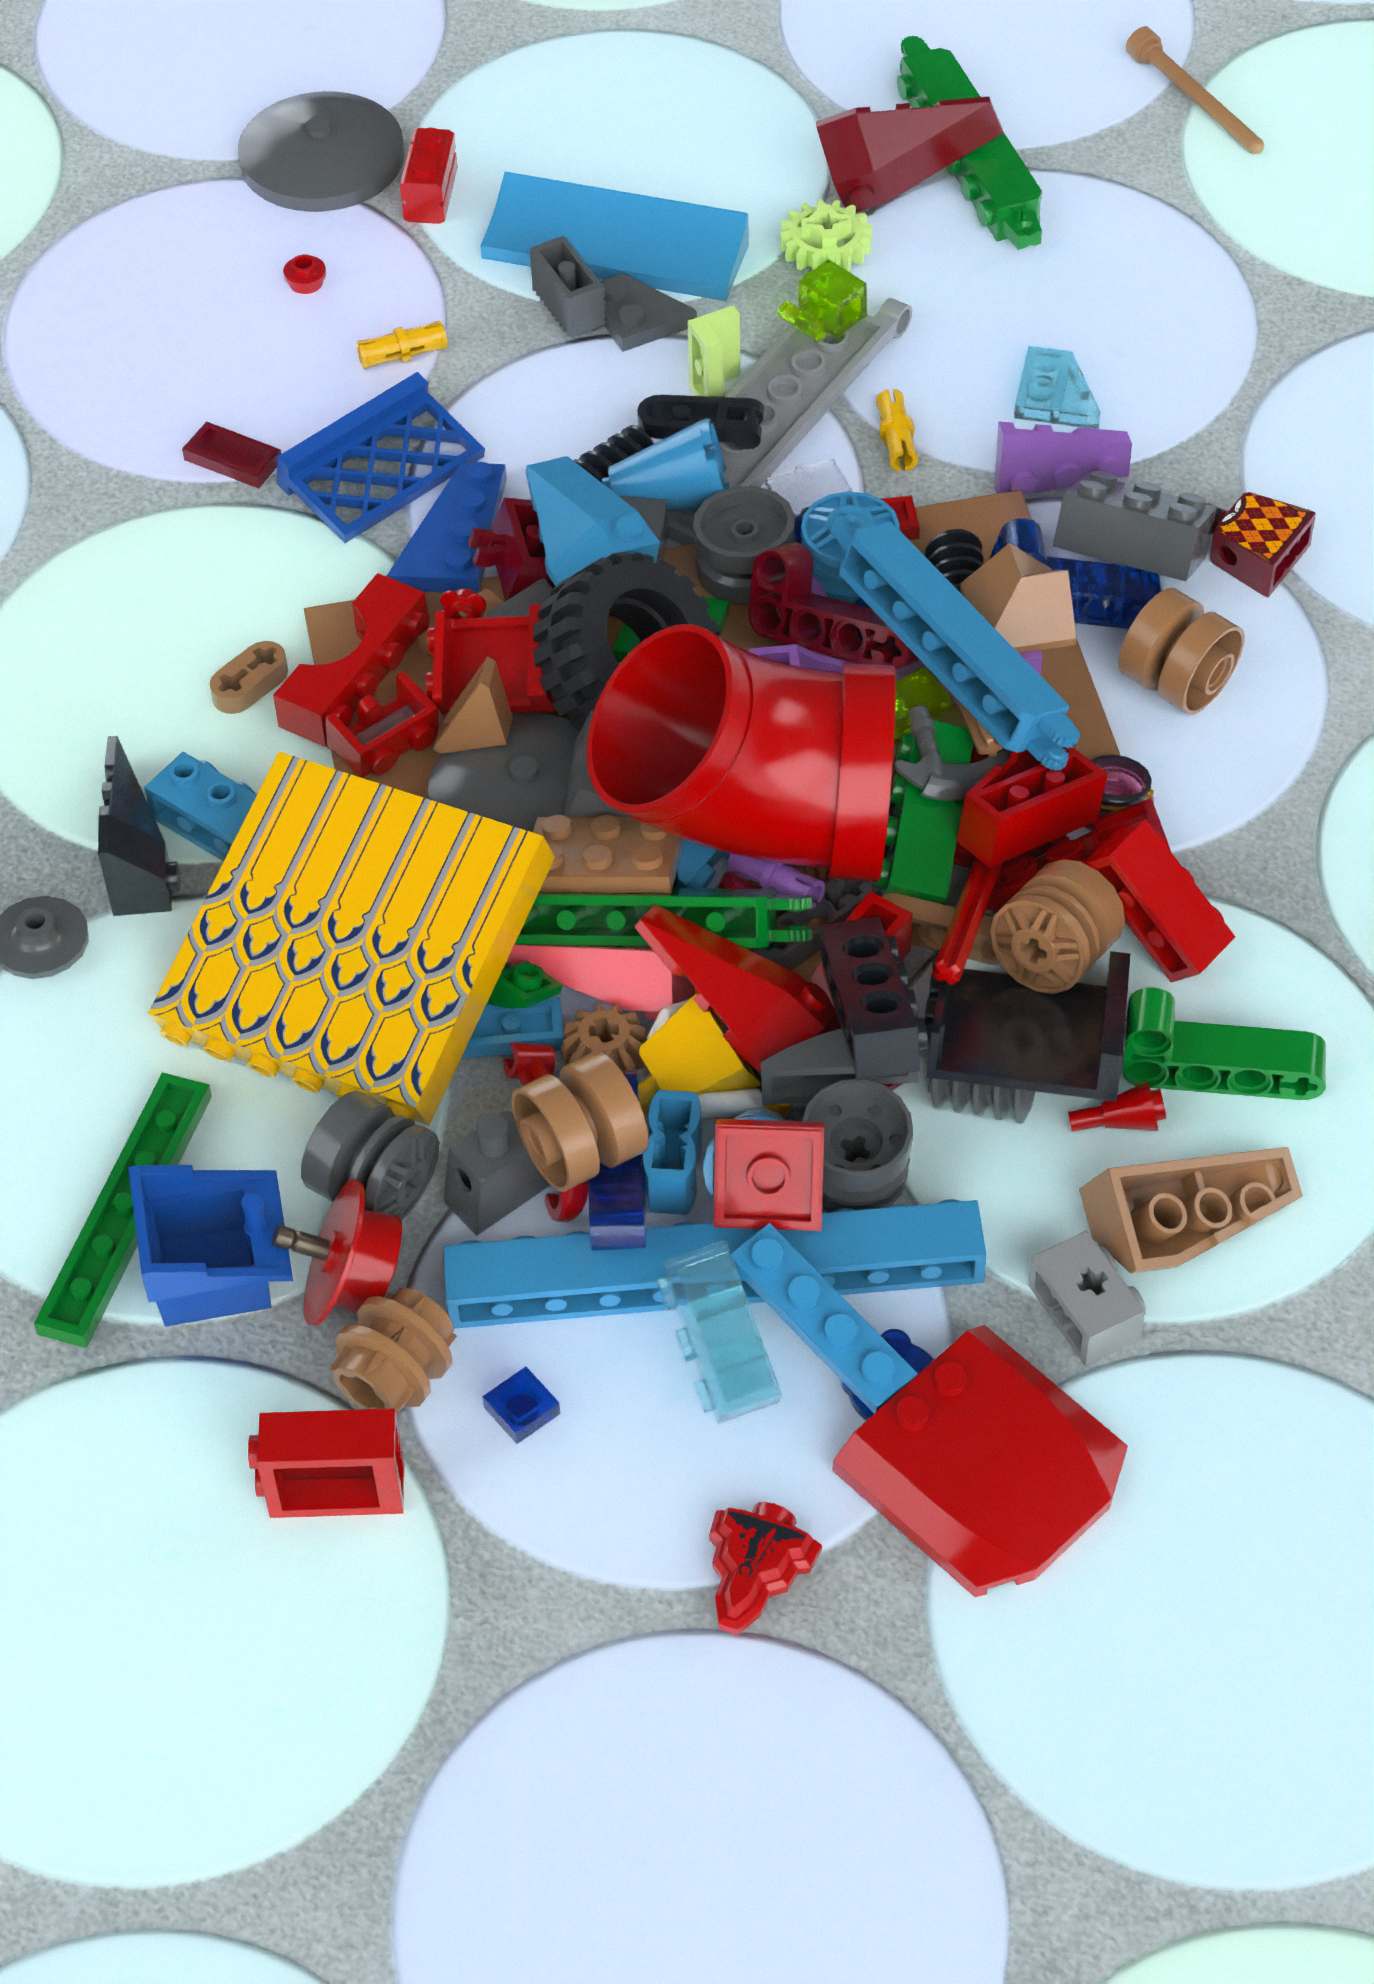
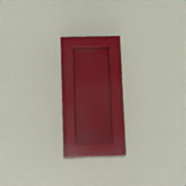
(231, 454)

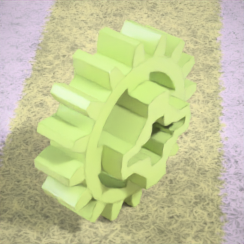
(825, 234)

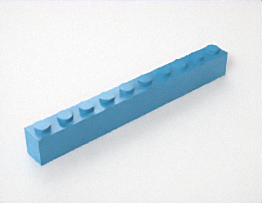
(567, 1280)

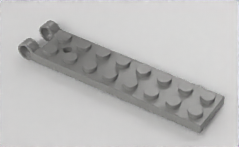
(797, 386)

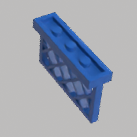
(353, 435)

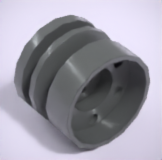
(369, 1144)
(864, 1144)

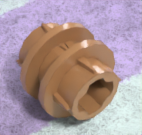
(393, 1351)

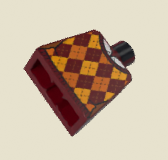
(1260, 540)

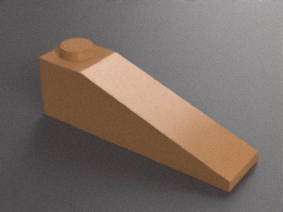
(1181, 1208)

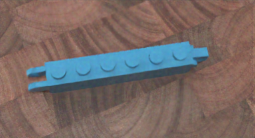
(954, 640)

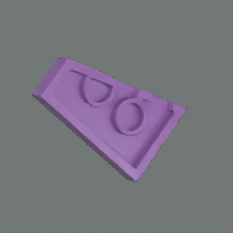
(1055, 460)

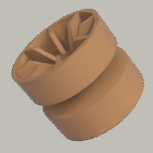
(1181, 650)
(579, 1121)

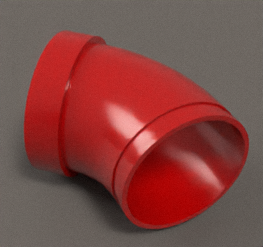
(749, 752)

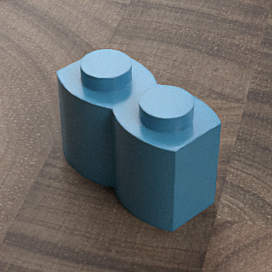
(672, 1152)

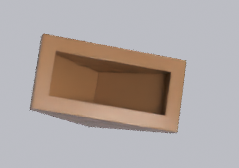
(478, 716)

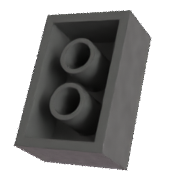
(1135, 525)

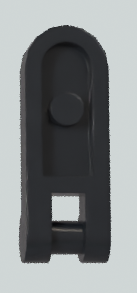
(733, 418)

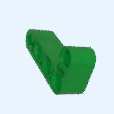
(1218, 1055)

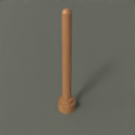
(1146, 48)

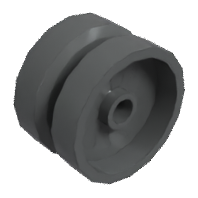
(732, 532)

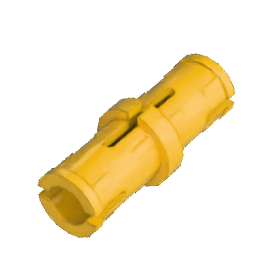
(401, 344)
(896, 430)

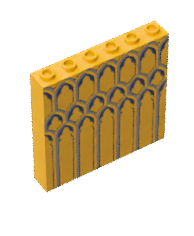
(352, 937)

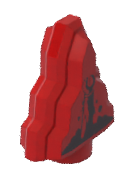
(756, 1559)

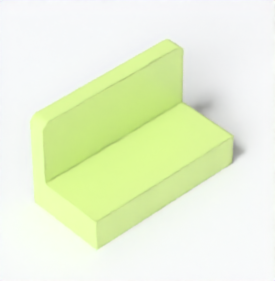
(714, 351)

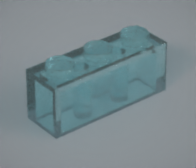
(719, 1332)

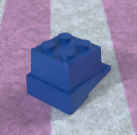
(207, 1239)

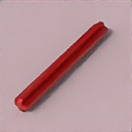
(966, 922)

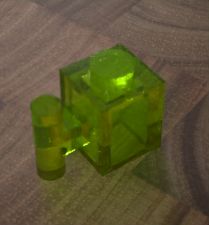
(828, 302)

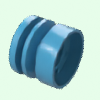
(825, 548)

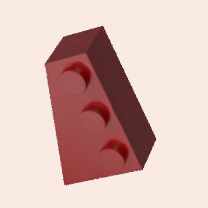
(1029, 805)

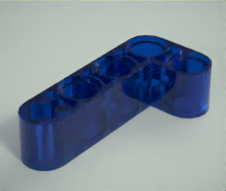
(1099, 591)
(618, 1201)

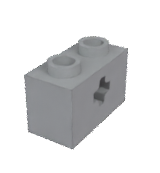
(1087, 1297)

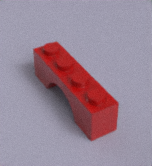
(388, 623)

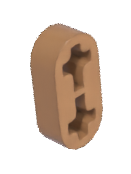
(247, 676)

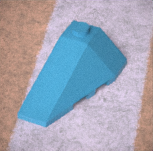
(582, 518)

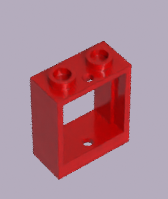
(328, 1463)

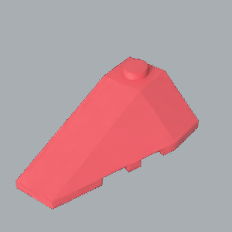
(610, 974)

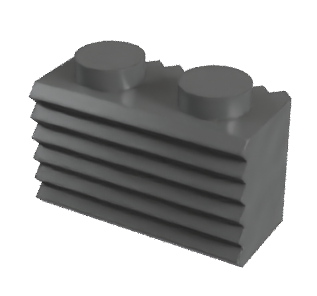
(567, 287)

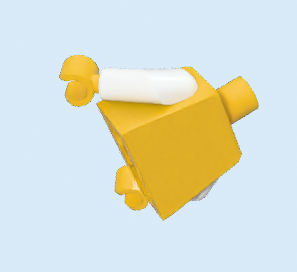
(691, 1055)

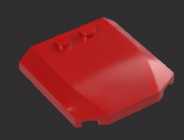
(985, 1464)

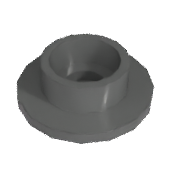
(41, 937)

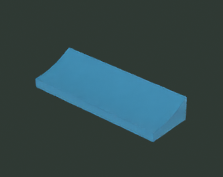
(620, 232)

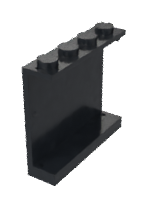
(1029, 1040)

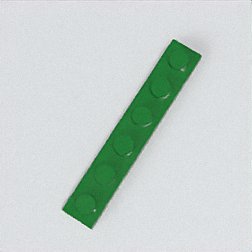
(109, 1233)

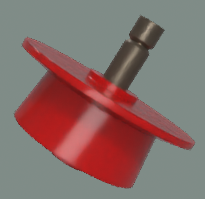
(350, 1256)

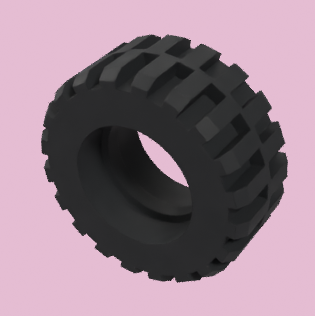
(574, 623)

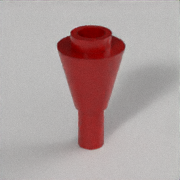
(1134, 1110)

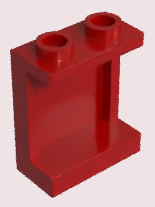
(465, 643)

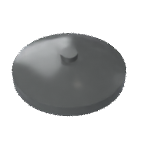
(321, 151)
(514, 779)

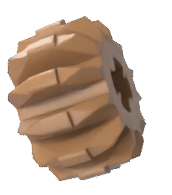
(605, 1031)

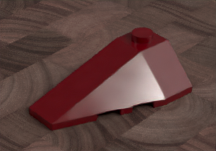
(893, 150)

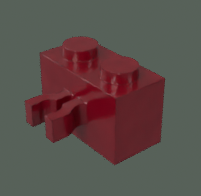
(512, 547)

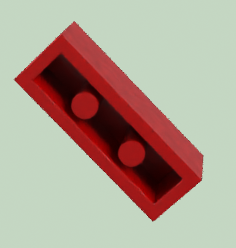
(1161, 901)

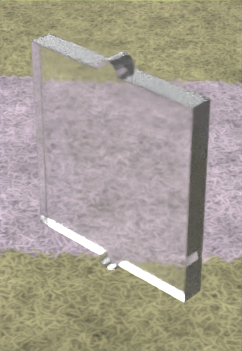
(808, 484)

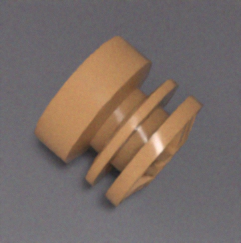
(1057, 926)

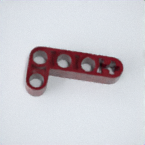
(800, 608)

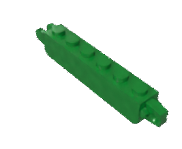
(990, 175)
(609, 918)

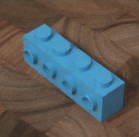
(199, 803)

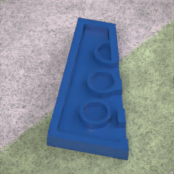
(439, 549)

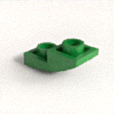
(523, 986)

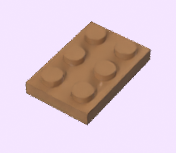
(608, 855)

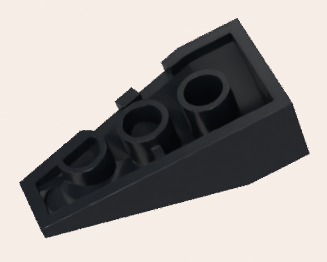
(131, 843)

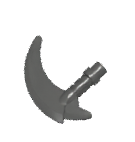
(936, 778)

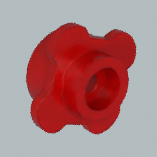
(465, 601)

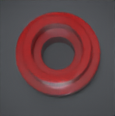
(305, 273)

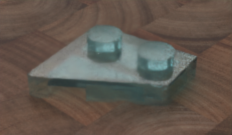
(1055, 390)

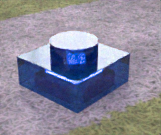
(521, 1405)

